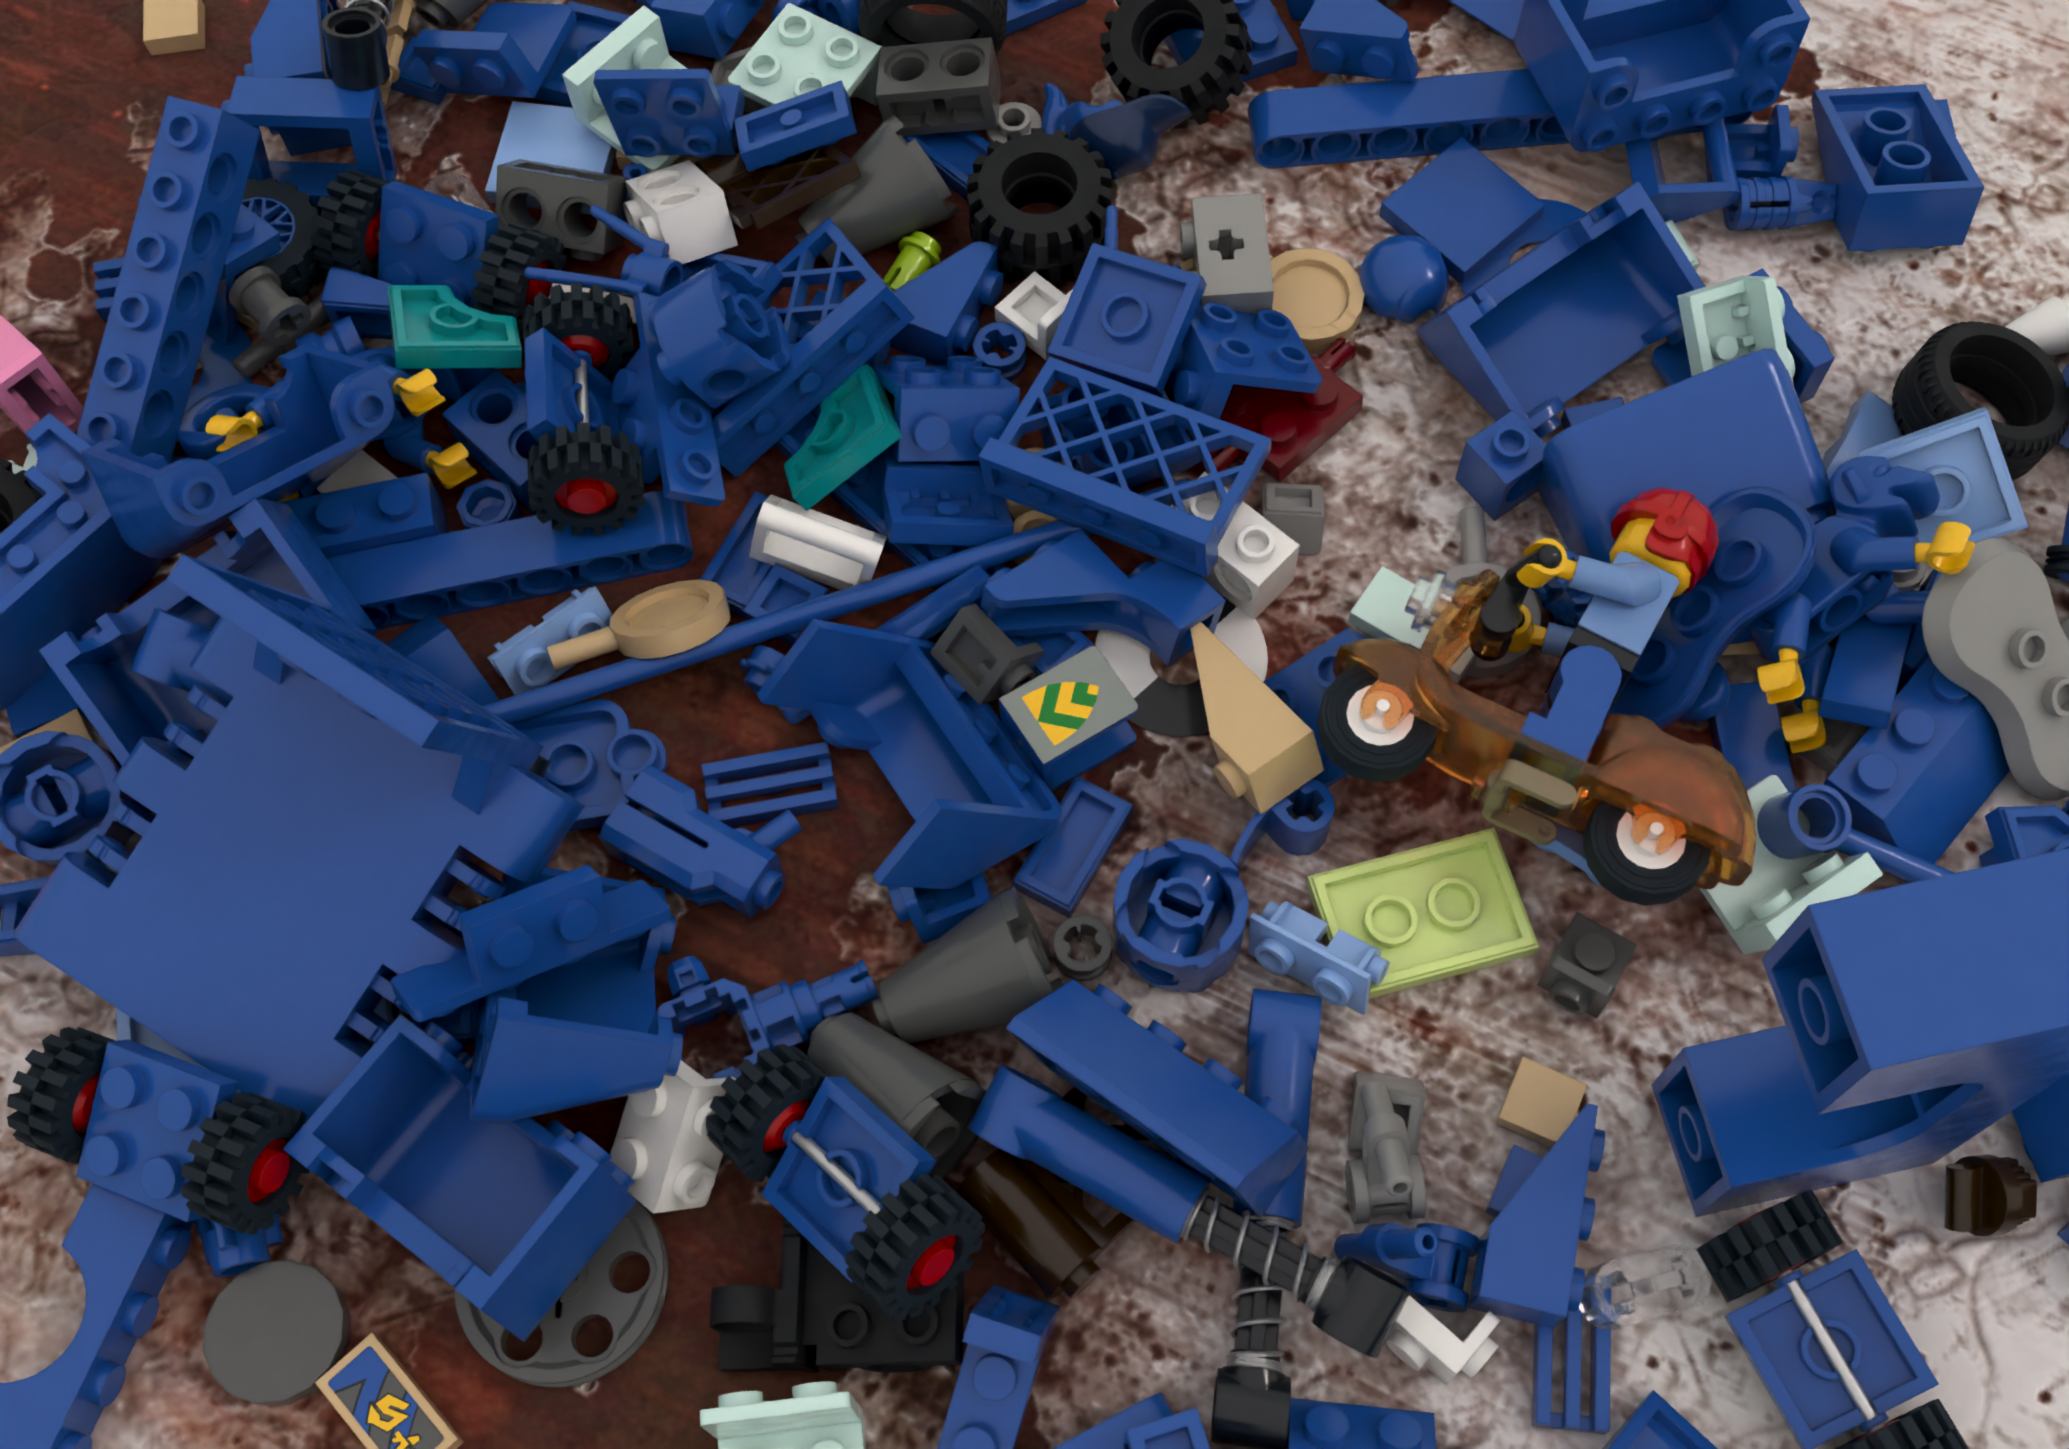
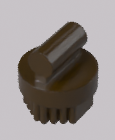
(1988, 1195)

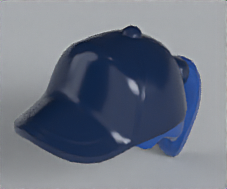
(1120, 132)

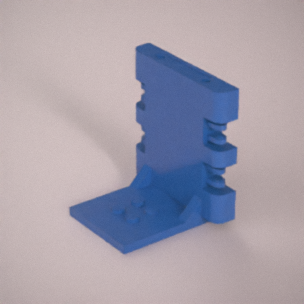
(294, 845)

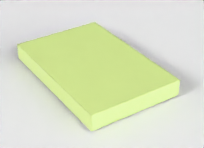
(1429, 909)

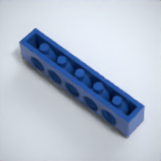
(169, 278)

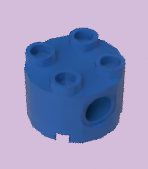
(718, 334)
(58, 796)
(1179, 915)

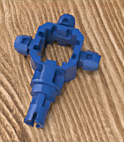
(769, 1017)

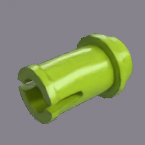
(916, 256)

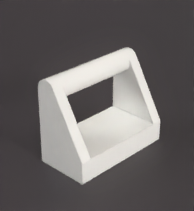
(815, 544)

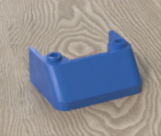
(934, 743)

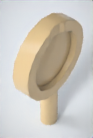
(1317, 295)
(653, 624)

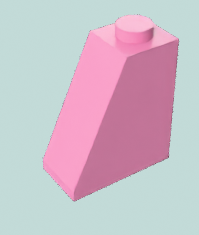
(31, 385)

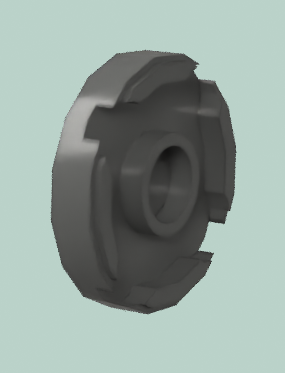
(276, 1332)

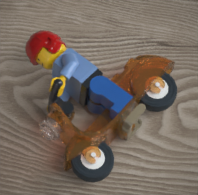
(1648, 804)

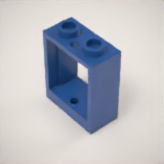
(314, 105)

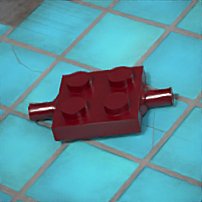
(1292, 419)

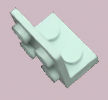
(632, 45)
(805, 54)
(1781, 887)
(810, 1420)

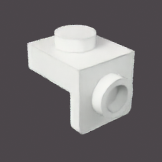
(1035, 310)
(1426, 1342)

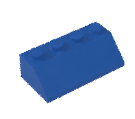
(1926, 770)
(1163, 1093)

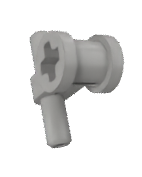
(1387, 1175)

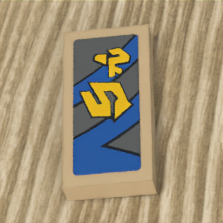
(385, 1401)

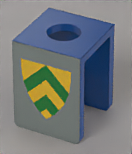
(1071, 717)

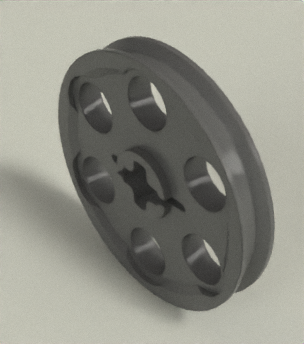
(588, 1297)

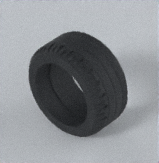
(896, 24)
(2003, 369)

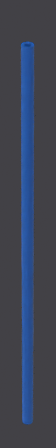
(785, 621)

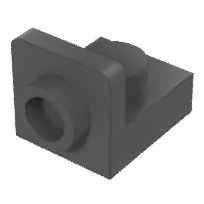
(983, 656)
(1586, 967)

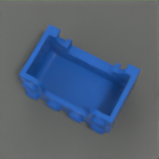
(1656, 64)
(59, 560)
(127, 705)
(484, 1204)

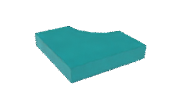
(441, 332)
(849, 433)

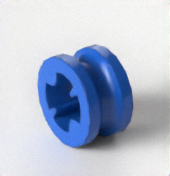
(1009, 340)

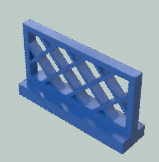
(823, 358)
(1114, 510)

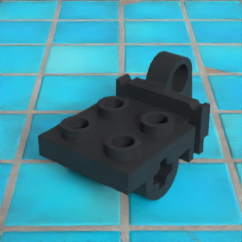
(828, 1322)

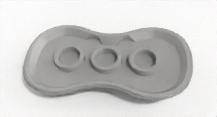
(2004, 644)

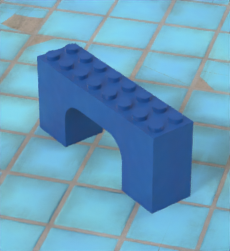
(1900, 1038)

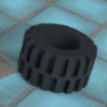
(1200, 81)
(1039, 171)

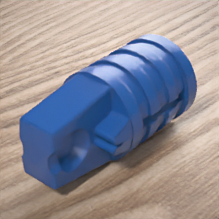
(1792, 203)

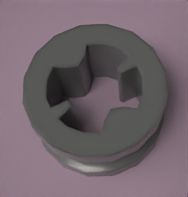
(1075, 927)

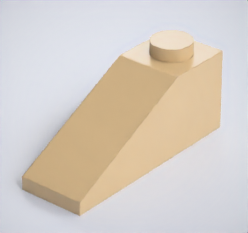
(1256, 736)

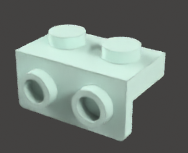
(1733, 321)

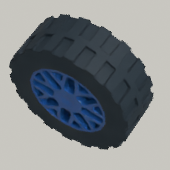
(292, 216)

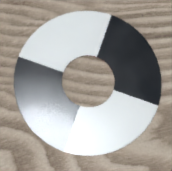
(1179, 708)

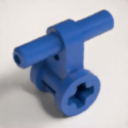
(1428, 1257)

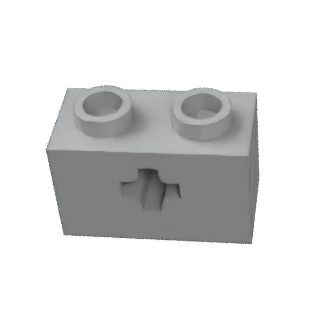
(1230, 251)

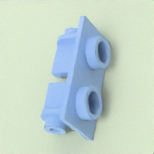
(525, 657)
(1288, 943)

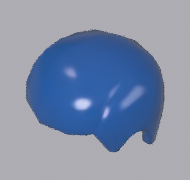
(1404, 278)

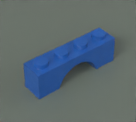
(124, 1264)

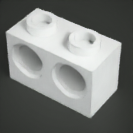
(681, 209)
(1253, 556)

